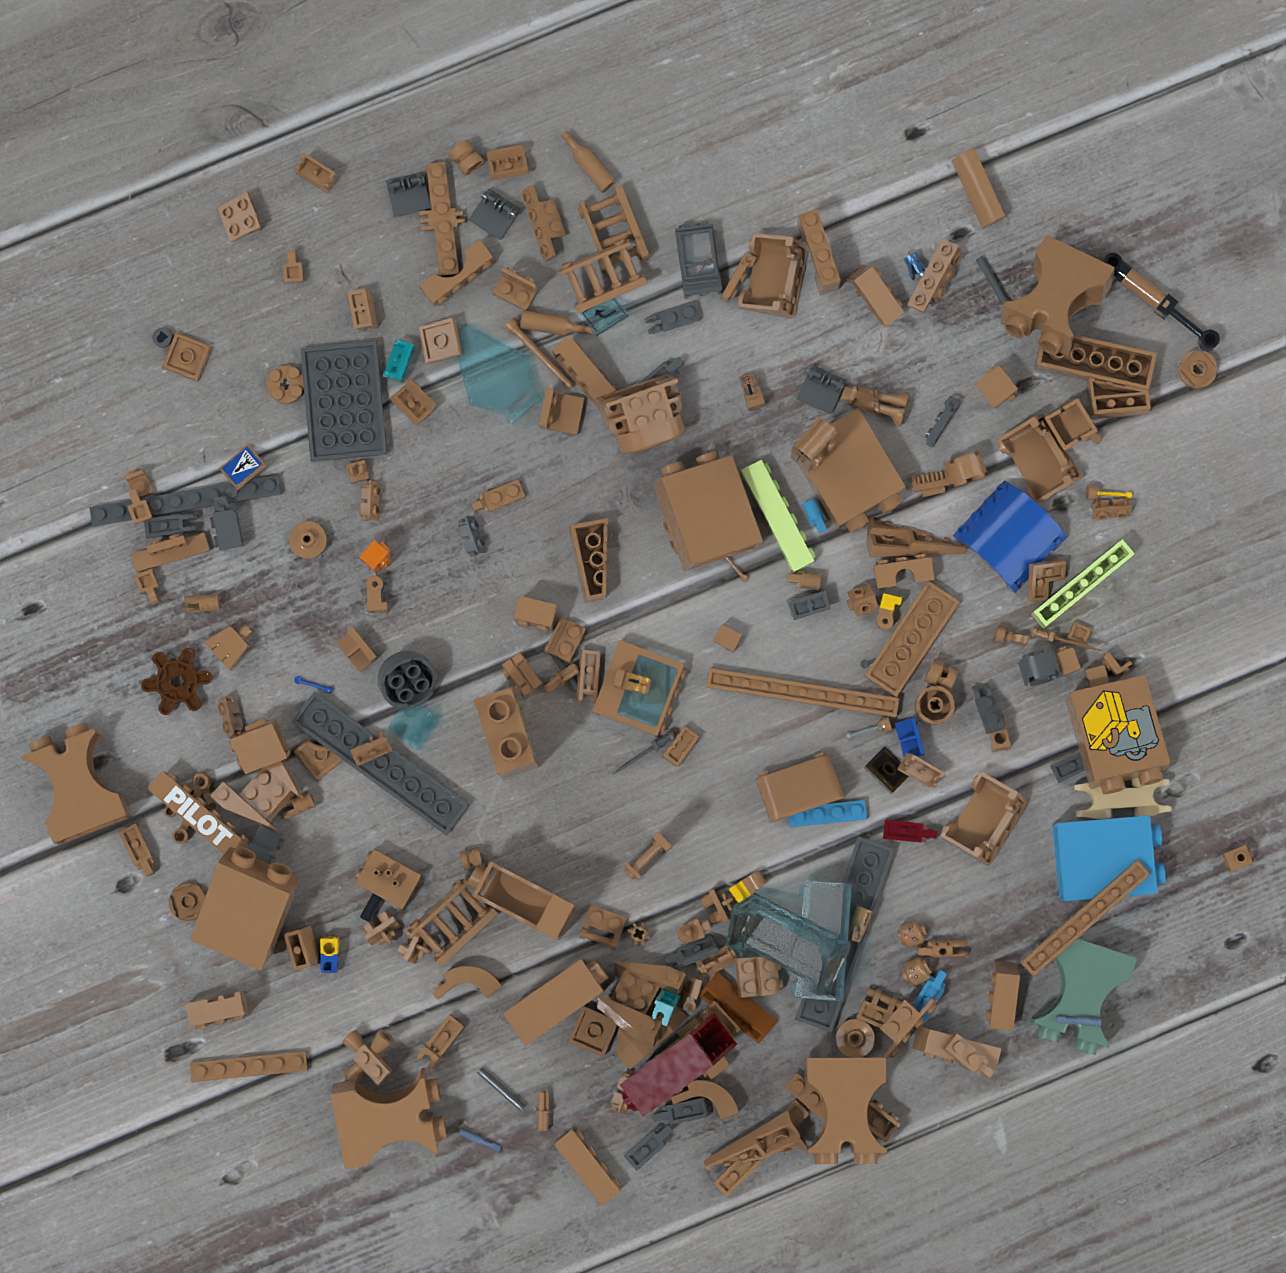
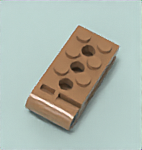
(814, 444)

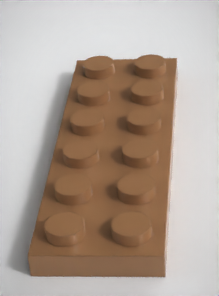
(912, 639)

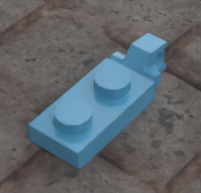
(932, 988)

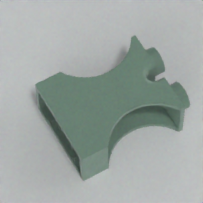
(1086, 979)

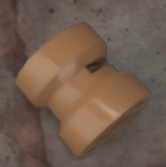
(471, 858)

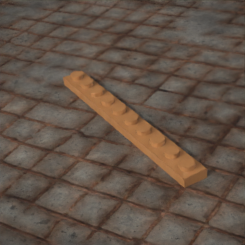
(802, 692)

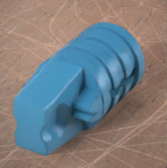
(815, 514)

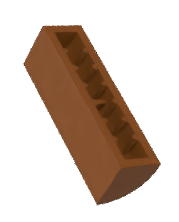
(743, 1011)

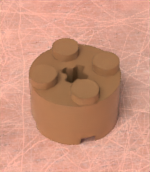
(965, 467)
(945, 704)

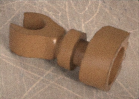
(1001, 634)

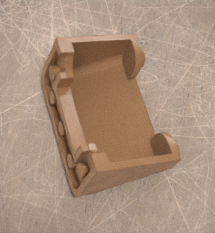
(774, 275)
(1039, 458)
(799, 787)
(986, 819)

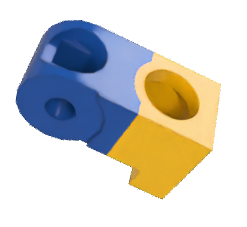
(329, 953)

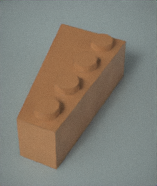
(582, 369)
(590, 555)
(932, 1044)

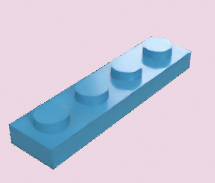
(830, 814)

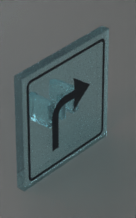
(604, 315)

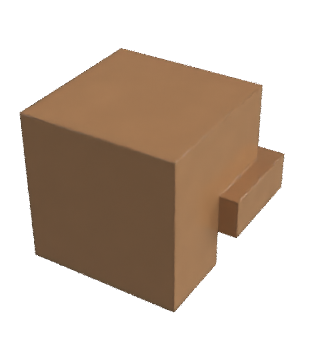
(997, 387)

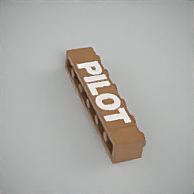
(195, 813)

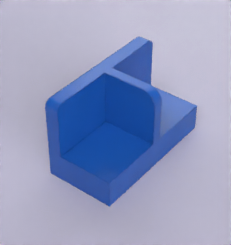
(909, 737)

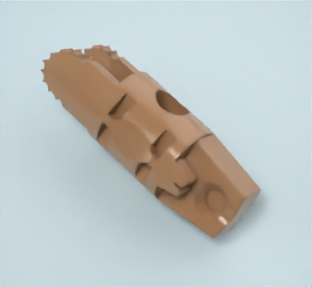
(934, 948)

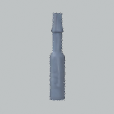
(1079, 1020)
(479, 1140)

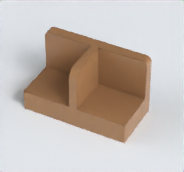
(357, 650)

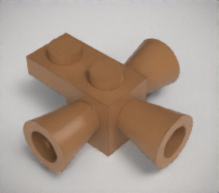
(368, 1057)

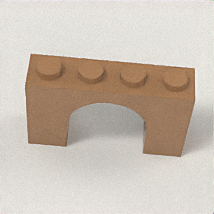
(813, 233)

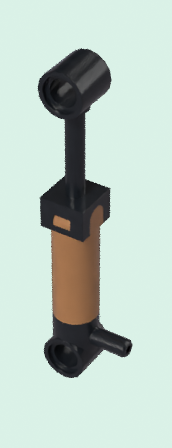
(1158, 300)

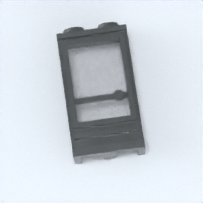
(698, 259)

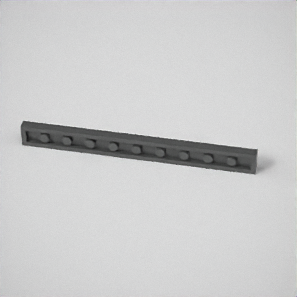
(187, 500)

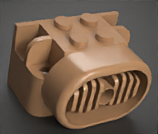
(643, 413)

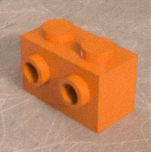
(376, 556)

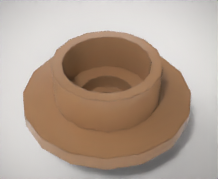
(314, 547)

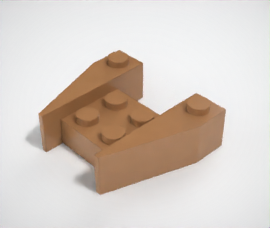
(262, 796)
(636, 996)

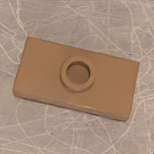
(681, 746)

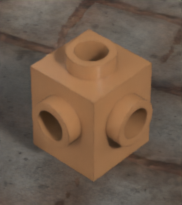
(862, 600)

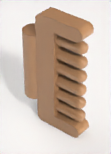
(930, 487)

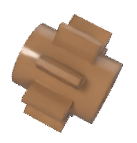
(633, 932)

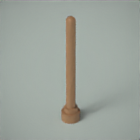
(513, 328)

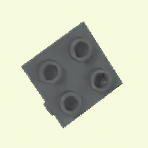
(408, 194)
(494, 214)
(821, 389)

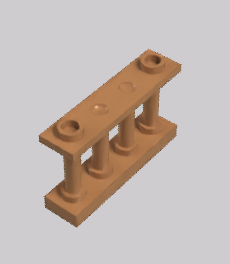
(625, 215)
(602, 295)
(660, 844)
(457, 941)

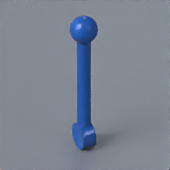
(299, 680)

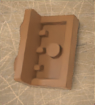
(507, 162)
(413, 402)
(880, 1122)

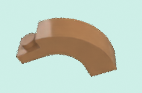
(477, 976)
(716, 1093)

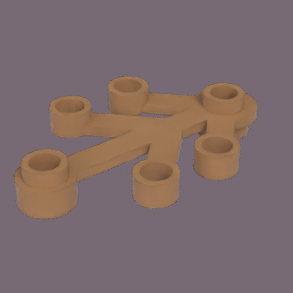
(198, 790)

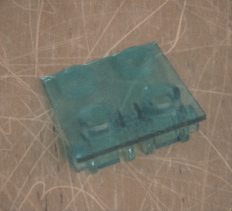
(413, 725)

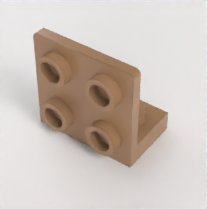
(515, 289)
(561, 412)

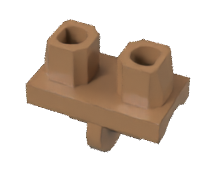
(711, 899)
(693, 930)
(383, 932)
(416, 948)

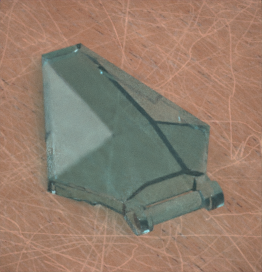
(494, 374)

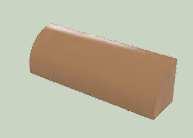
(978, 188)

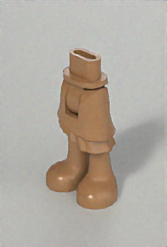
(868, 400)

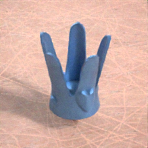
(913, 260)

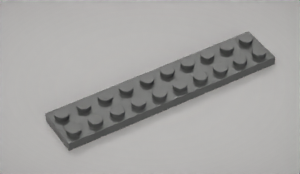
(389, 771)
(866, 874)

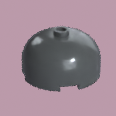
(406, 679)

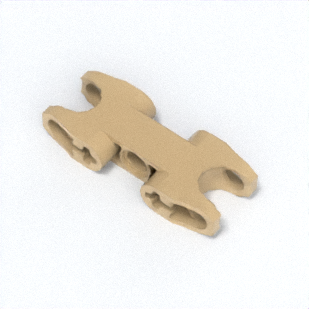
(1137, 797)

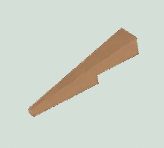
(890, 541)
(773, 1137)

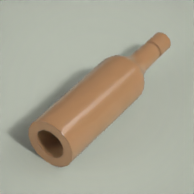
(590, 164)
(551, 324)

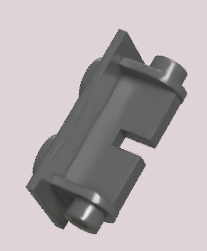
(475, 543)

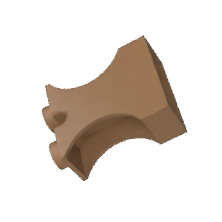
(1065, 285)
(79, 796)
(521, 899)
(845, 1092)
(374, 1119)

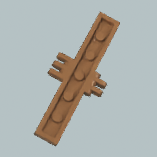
(441, 219)

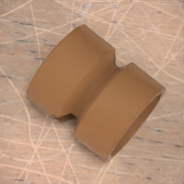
(467, 159)
(934, 675)

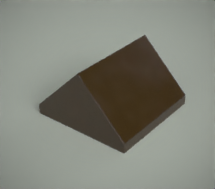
(884, 770)

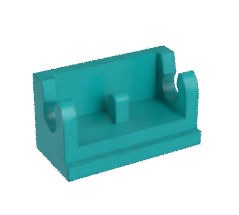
(399, 361)
(666, 1003)

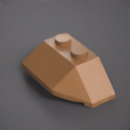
(633, 1052)

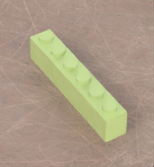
(777, 516)
(1082, 584)

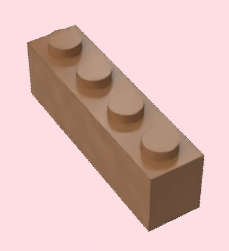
(587, 1167)

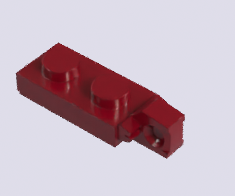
(907, 831)

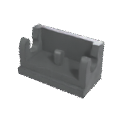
(808, 604)

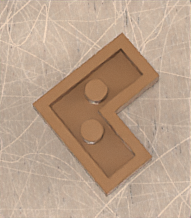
(1041, 574)

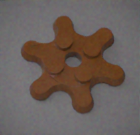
(163, 681)

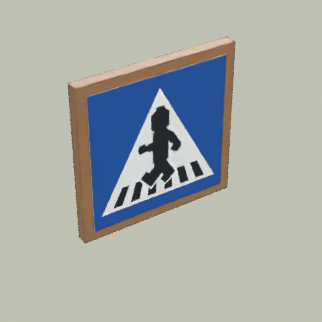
(242, 467)

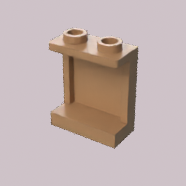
(259, 747)

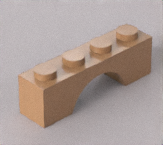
(438, 288)

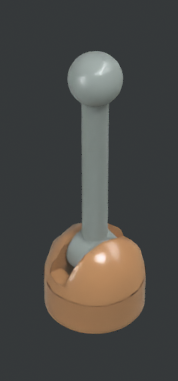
(883, 726)

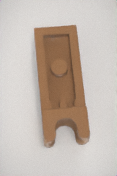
(441, 1040)

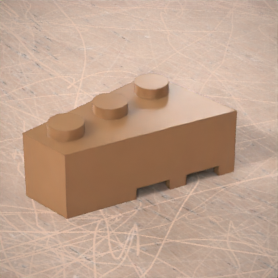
(876, 294)

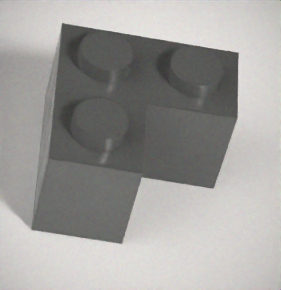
(266, 844)

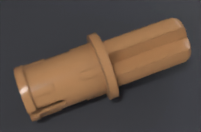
(560, 678)
(543, 1111)

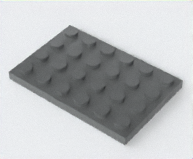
(343, 401)

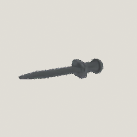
(655, 745)

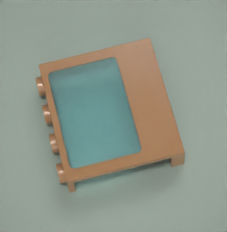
(639, 709)

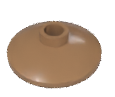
(865, 1038)

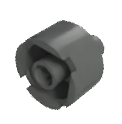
(1039, 668)

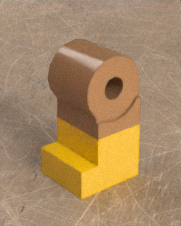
(884, 618)
(747, 886)

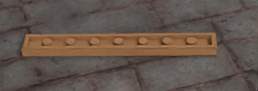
(1085, 918)

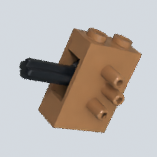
(386, 881)

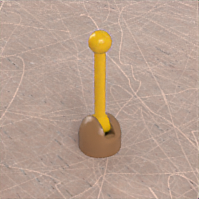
(1093, 493)

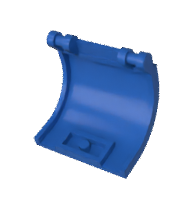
(1010, 533)

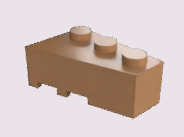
(1115, 400)
(1003, 995)
(217, 1009)

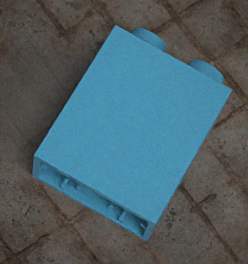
(1099, 850)

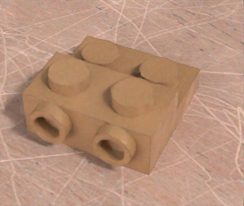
(757, 977)

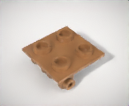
(239, 217)

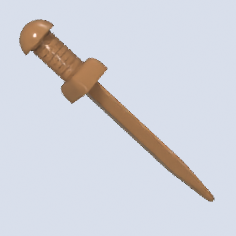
(1051, 636)

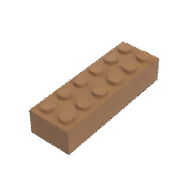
(1101, 361)

